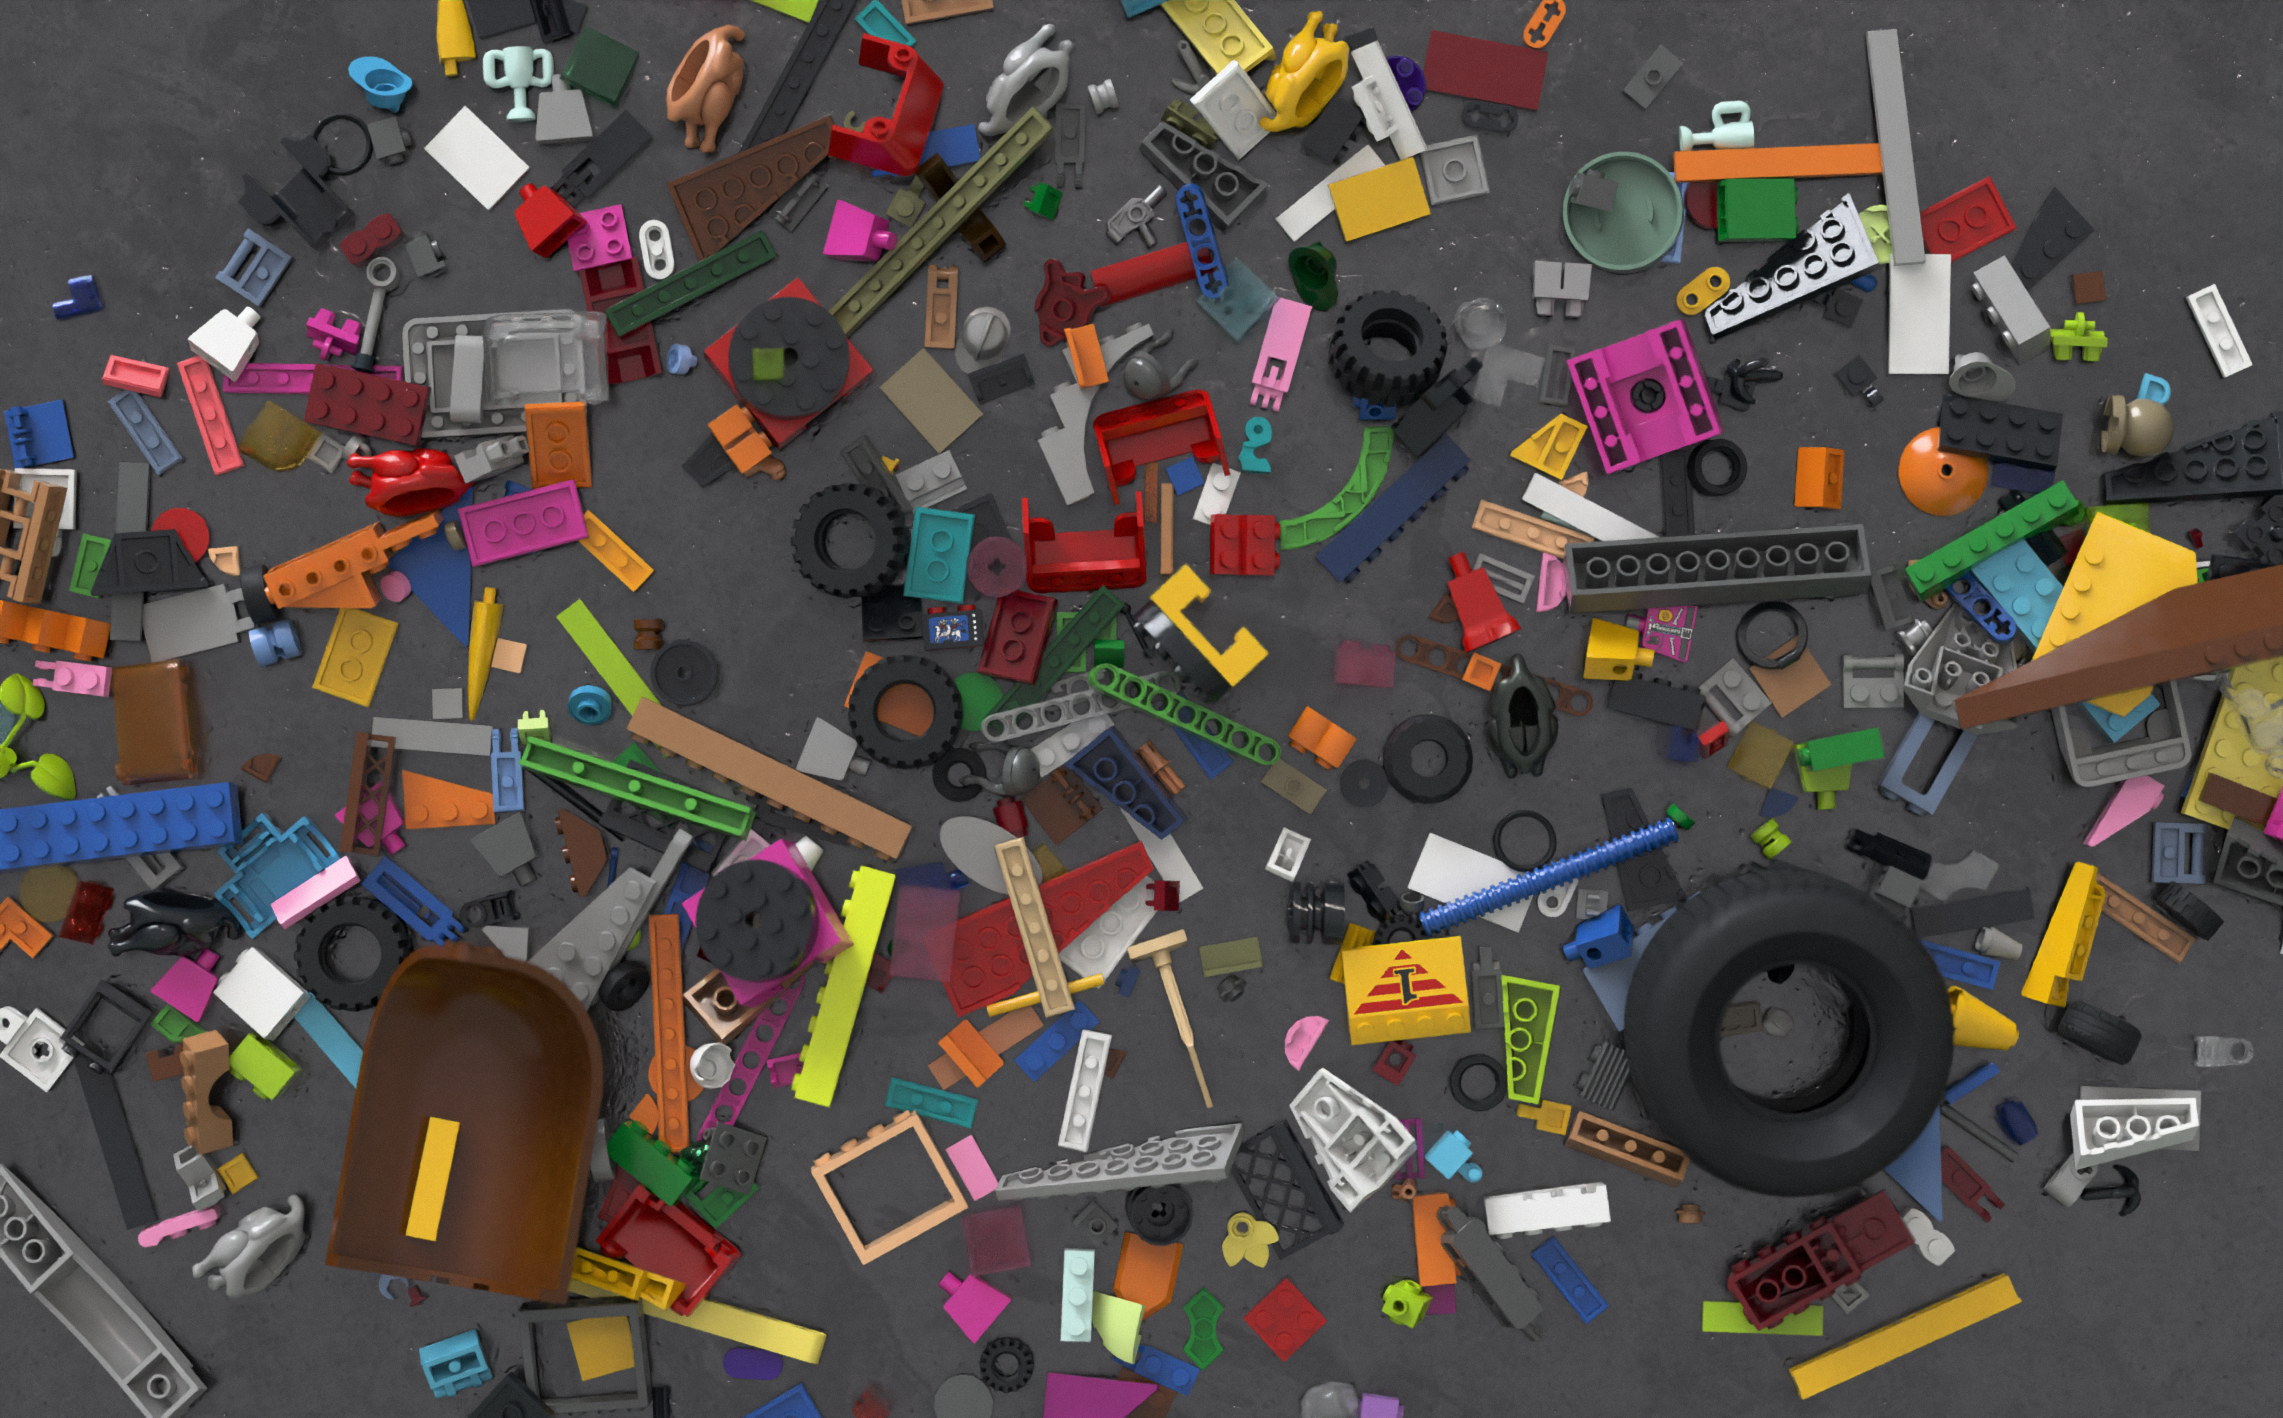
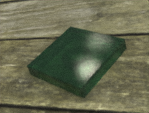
(599, 65)

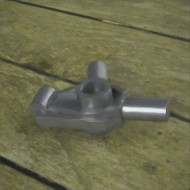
(1135, 215)

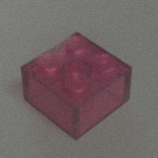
(996, 1240)

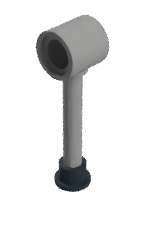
(364, 359)

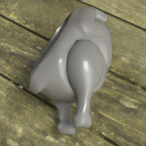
(1029, 80)
(255, 1250)

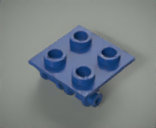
(38, 434)

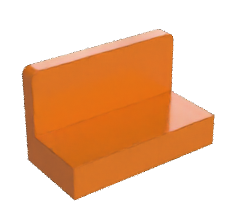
(1086, 356)
(1819, 477)
(971, 1053)

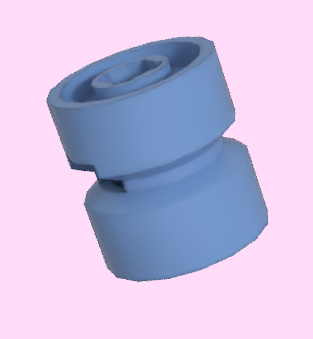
(275, 642)

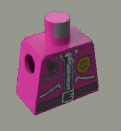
(1666, 630)

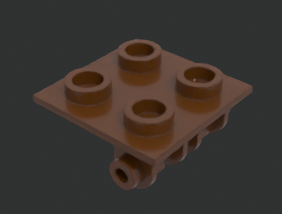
(1061, 804)

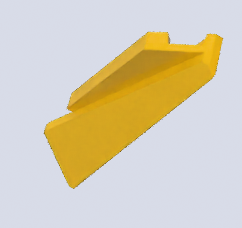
(2067, 939)

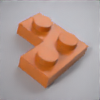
(22, 929)

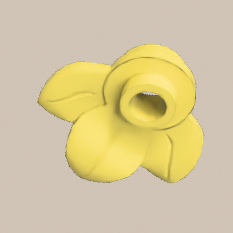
(1248, 1244)

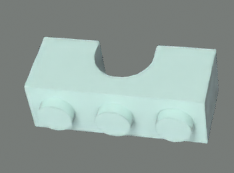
(1077, 1294)

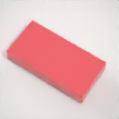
(135, 376)

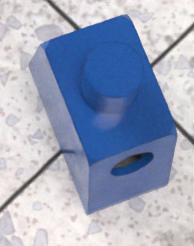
(1602, 939)

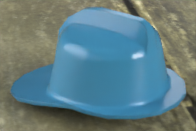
(381, 82)

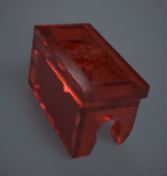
(873, 1407)

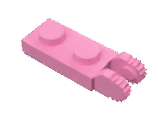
(76, 678)
(178, 1225)

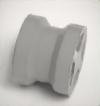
(1103, 96)

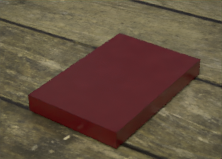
(1018, 637)

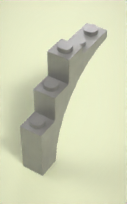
(1066, 446)

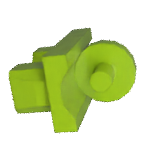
(2081, 336)

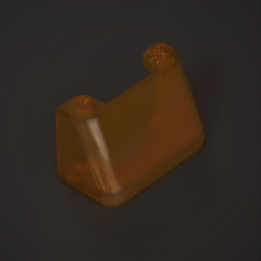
(152, 723)

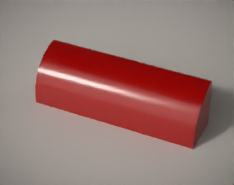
(1149, 272)

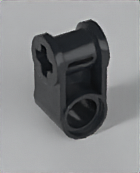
(491, 910)

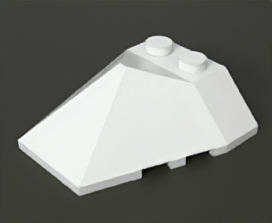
(1352, 1137)

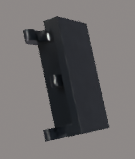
(1001, 378)

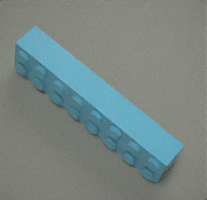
(2029, 596)

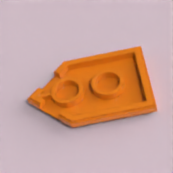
(1147, 1273)

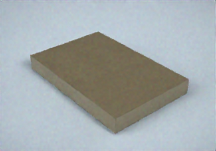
(931, 401)

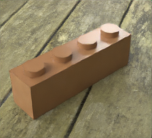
(1627, 1149)

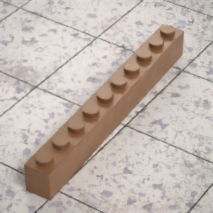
(770, 778)

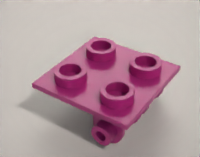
(601, 239)

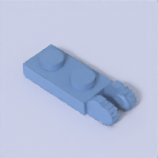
(507, 774)

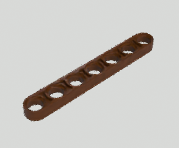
(1450, 668)

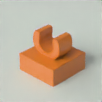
(1481, 671)

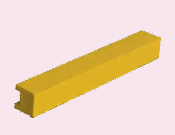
(1904, 1335)

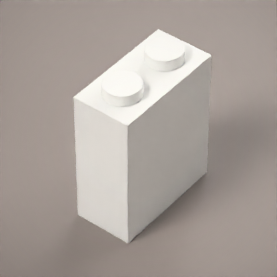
(261, 993)

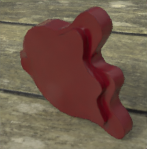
(1065, 302)

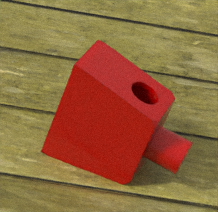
(546, 219)

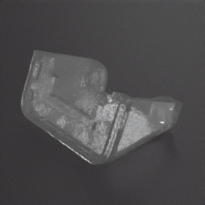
(546, 355)

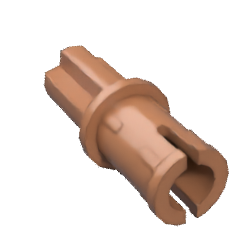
(1161, 768)

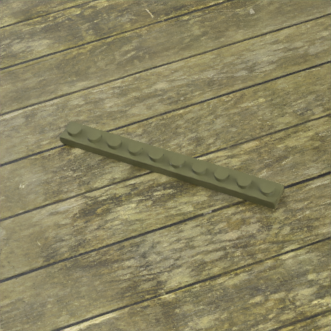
(941, 220)

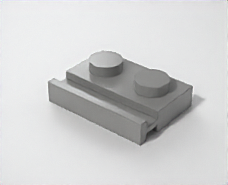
(931, 481)

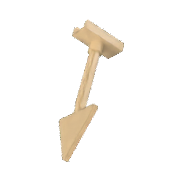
(1159, 950)

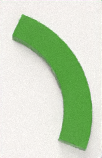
(1350, 501)

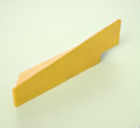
(625, 1279)

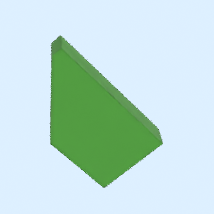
(175, 1024)

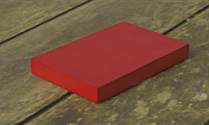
(1966, 221)

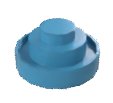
(590, 705)

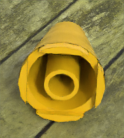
(1979, 1024)

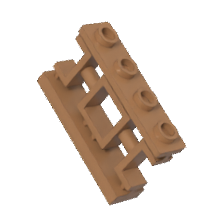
(36, 538)

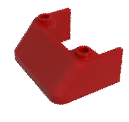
(899, 142)
(1158, 432)
(1085, 557)

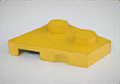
(1552, 446)

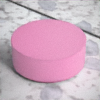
(395, 586)

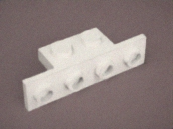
(1384, 103)

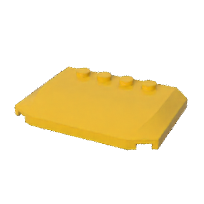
(2110, 577)

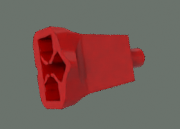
(1478, 606)

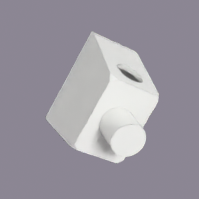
(227, 341)

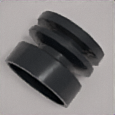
(1317, 913)
(1157, 1226)

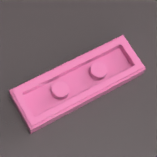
(315, 892)

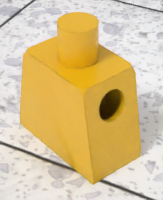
(1614, 652)

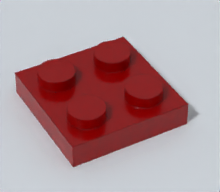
(1284, 1319)

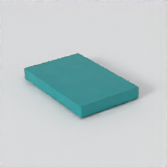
(939, 555)

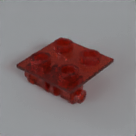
(86, 912)

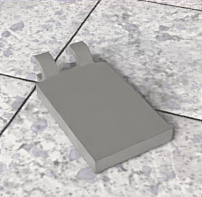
(193, 622)

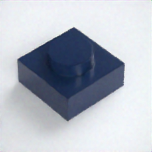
(1127, 980)

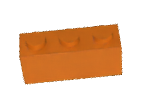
(1433, 1262)

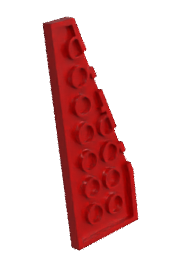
(988, 945)

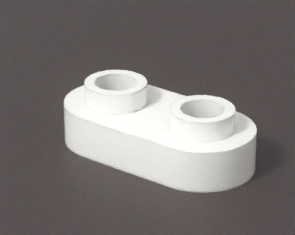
(657, 250)
(1563, 896)

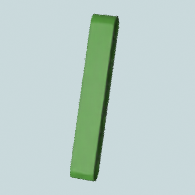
(1199, 715)

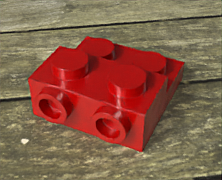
(1244, 545)

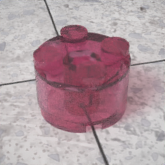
(984, 555)

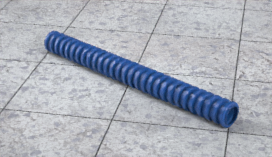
(1549, 877)

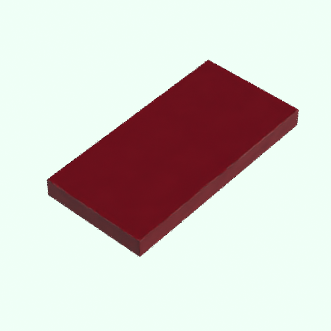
(1484, 70)

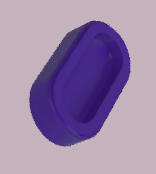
(752, 1363)

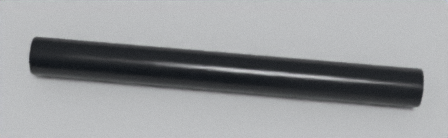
(575, 799)

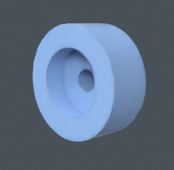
(680, 359)

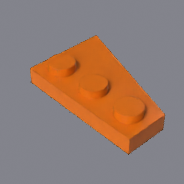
(444, 804)

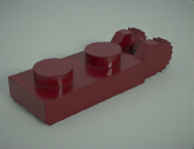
(1966, 1183)

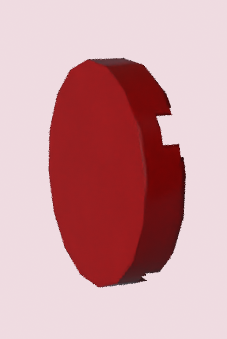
(189, 526)

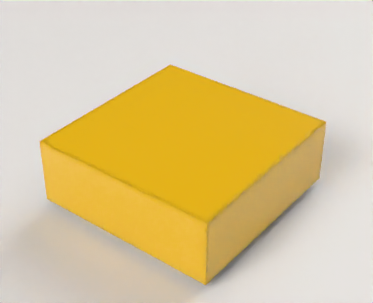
(238, 1173)

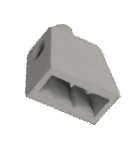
(563, 115)
(831, 753)

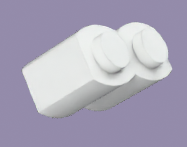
(1929, 1242)

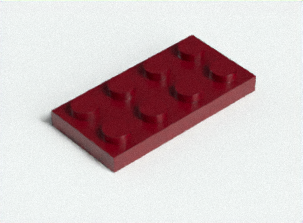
(367, 404)

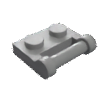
(1739, 691)
(1873, 691)

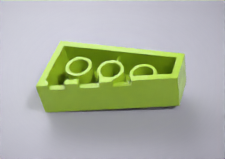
(1529, 1027)

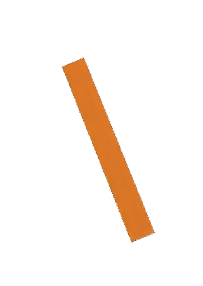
(1777, 163)
(669, 1030)

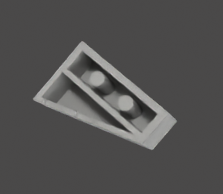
(2012, 310)

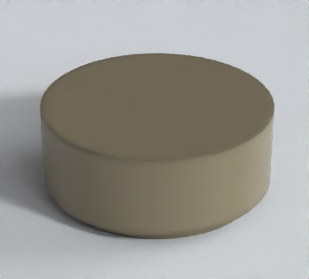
(455, 535)

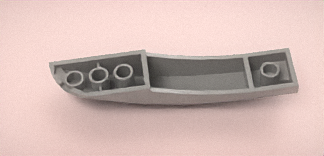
(93, 1304)

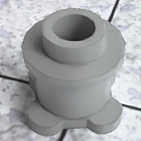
(1914, 636)

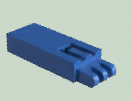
(955, 145)
(407, 896)

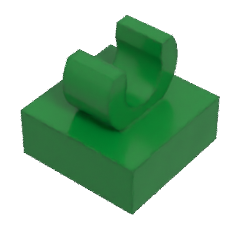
(1044, 201)

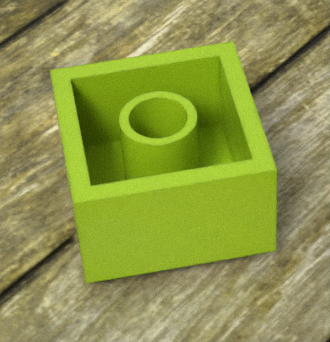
(263, 1066)

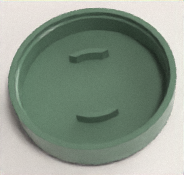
(1643, 218)

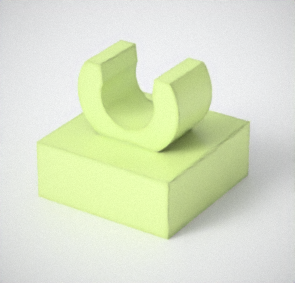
(534, 727)

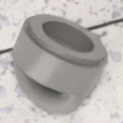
(356, 444)

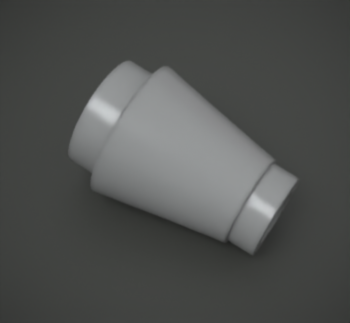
(1997, 944)

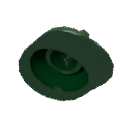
(1314, 275)

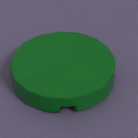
(978, 697)

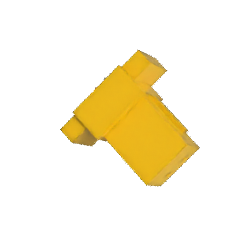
(891, 465)

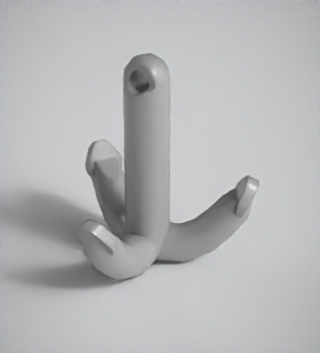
(1195, 68)

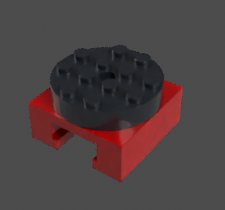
(823, 373)

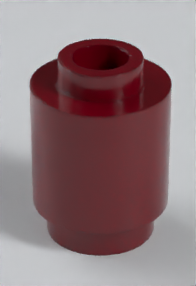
(1011, 816)

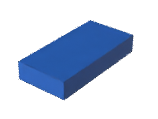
(1970, 1082)

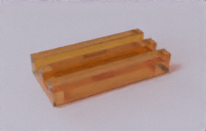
(1151, 493)

